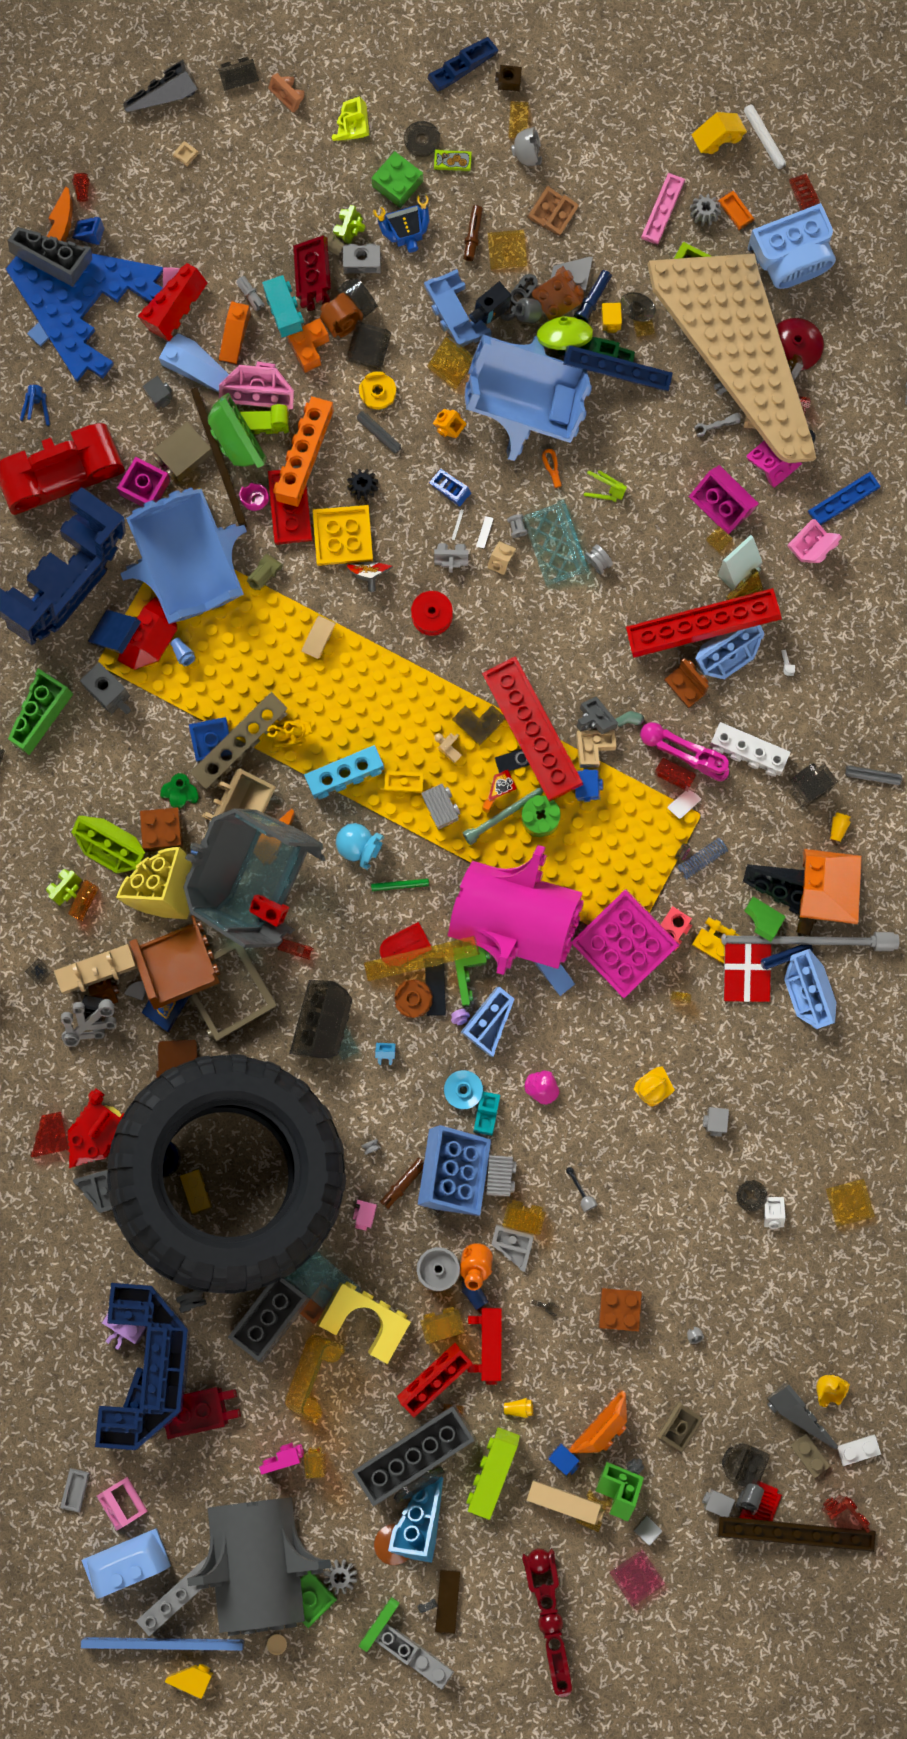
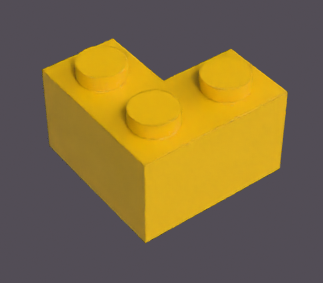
(718, 130)

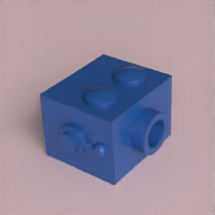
(591, 786)

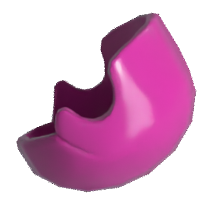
(248, 493)

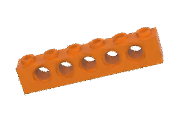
(293, 493)

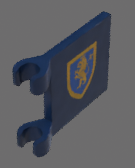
(166, 1015)

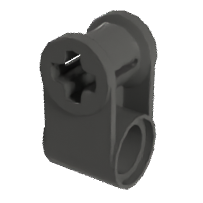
(750, 1498)

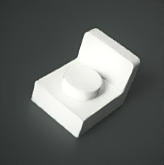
(774, 1212)

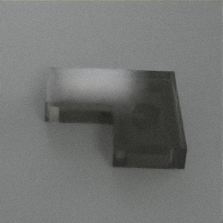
(479, 728)

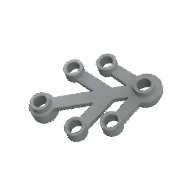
(72, 1036)

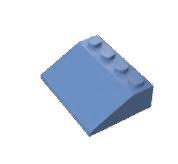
(454, 1171)

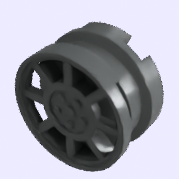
(190, 1301)

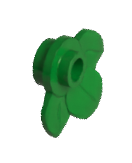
(179, 794)

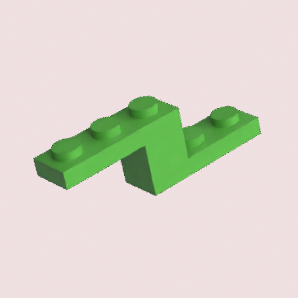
(463, 976)

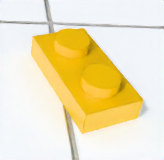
(404, 781)

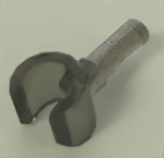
(547, 1307)

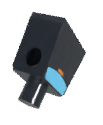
(491, 304)

